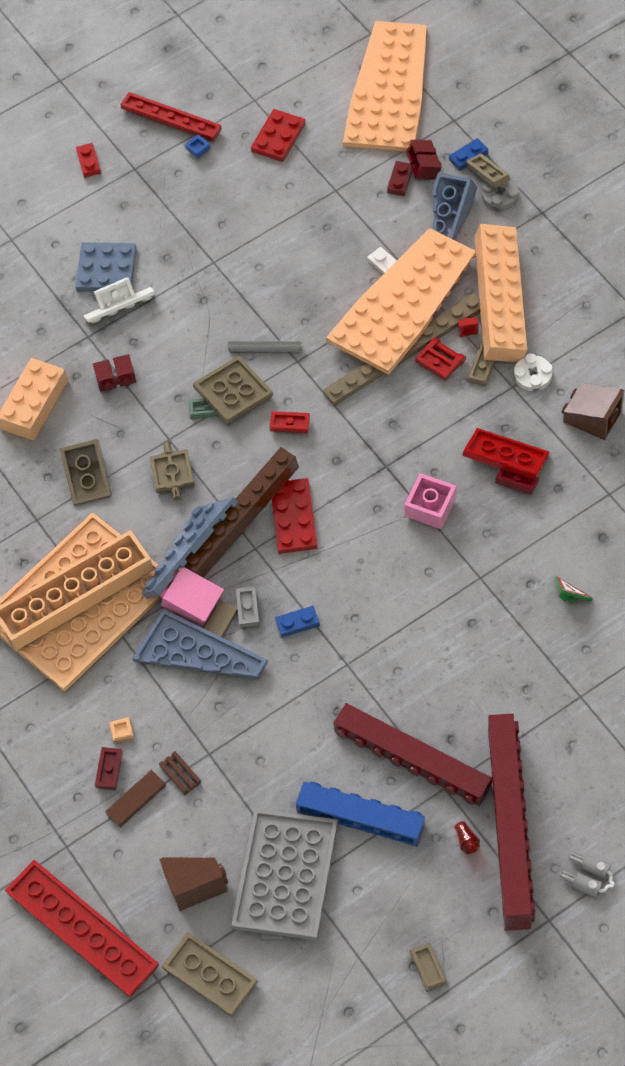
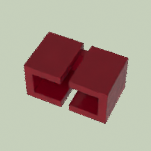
(423, 159)
(124, 371)

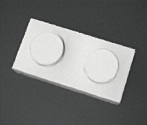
(381, 260)

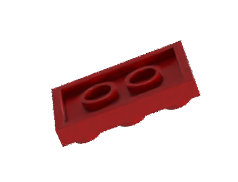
(278, 135)

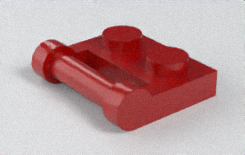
(437, 362)

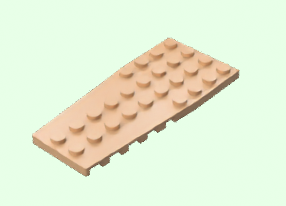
(388, 89)
(402, 302)

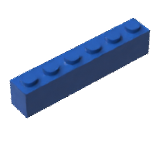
(361, 813)

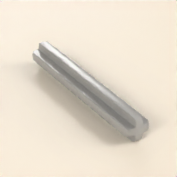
(264, 346)

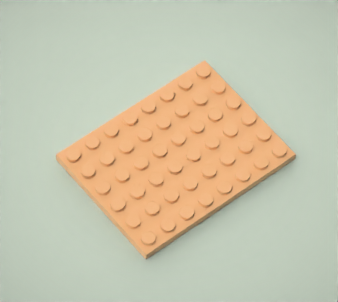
(79, 642)

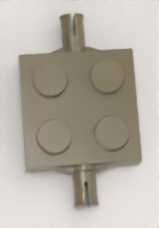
(171, 470)

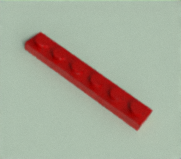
(171, 116)

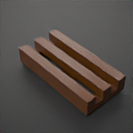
(170, 760)

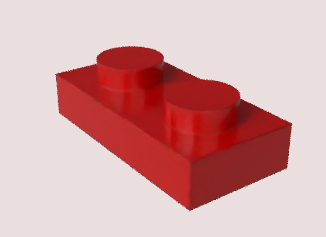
(88, 160)
(289, 422)

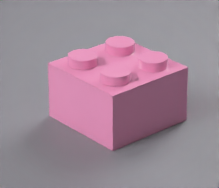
(430, 501)

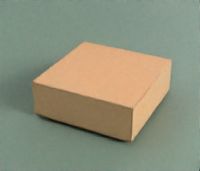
(121, 730)

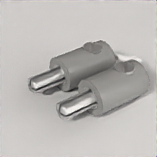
(585, 883)

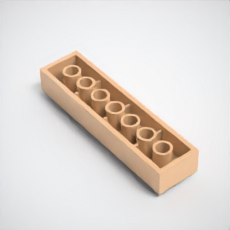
(500, 293)
(74, 590)

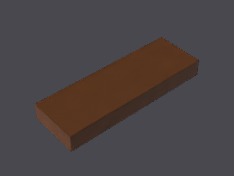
(135, 798)

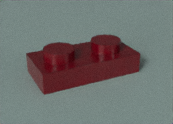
(400, 178)
(516, 481)
(108, 768)

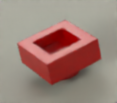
(468, 327)

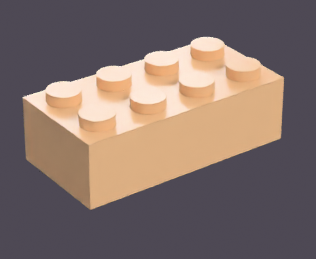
(32, 399)

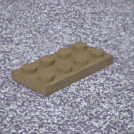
(210, 974)

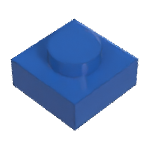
(197, 146)

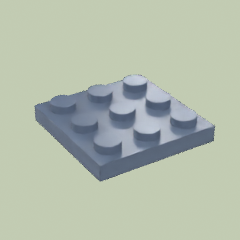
(104, 264)

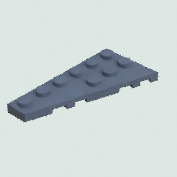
(191, 538)
(188, 646)

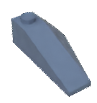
(452, 203)

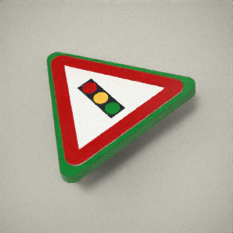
(570, 592)

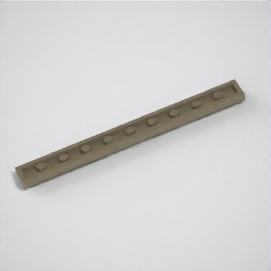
(437, 328)

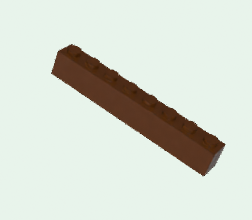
(250, 504)

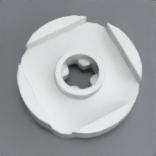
(533, 363)

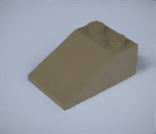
(85, 471)

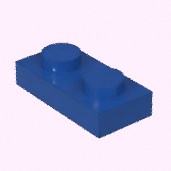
(467, 152)
(297, 621)

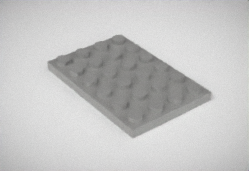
(285, 874)

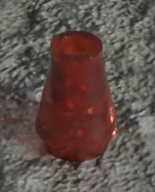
(467, 839)

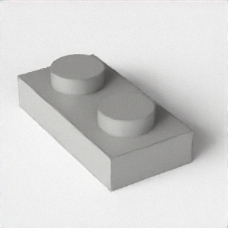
(247, 607)

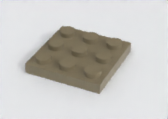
(232, 389)

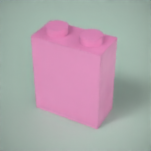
(191, 596)

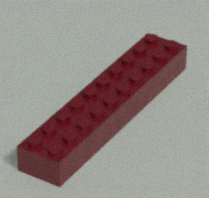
(511, 822)

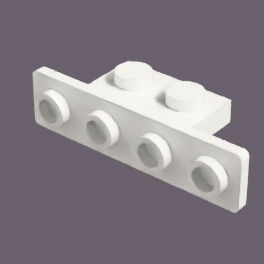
(116, 297)

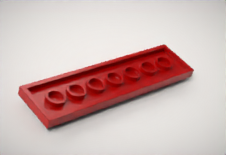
(82, 928)

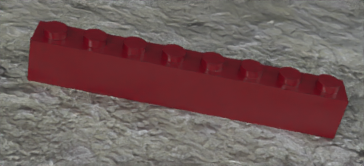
(412, 754)

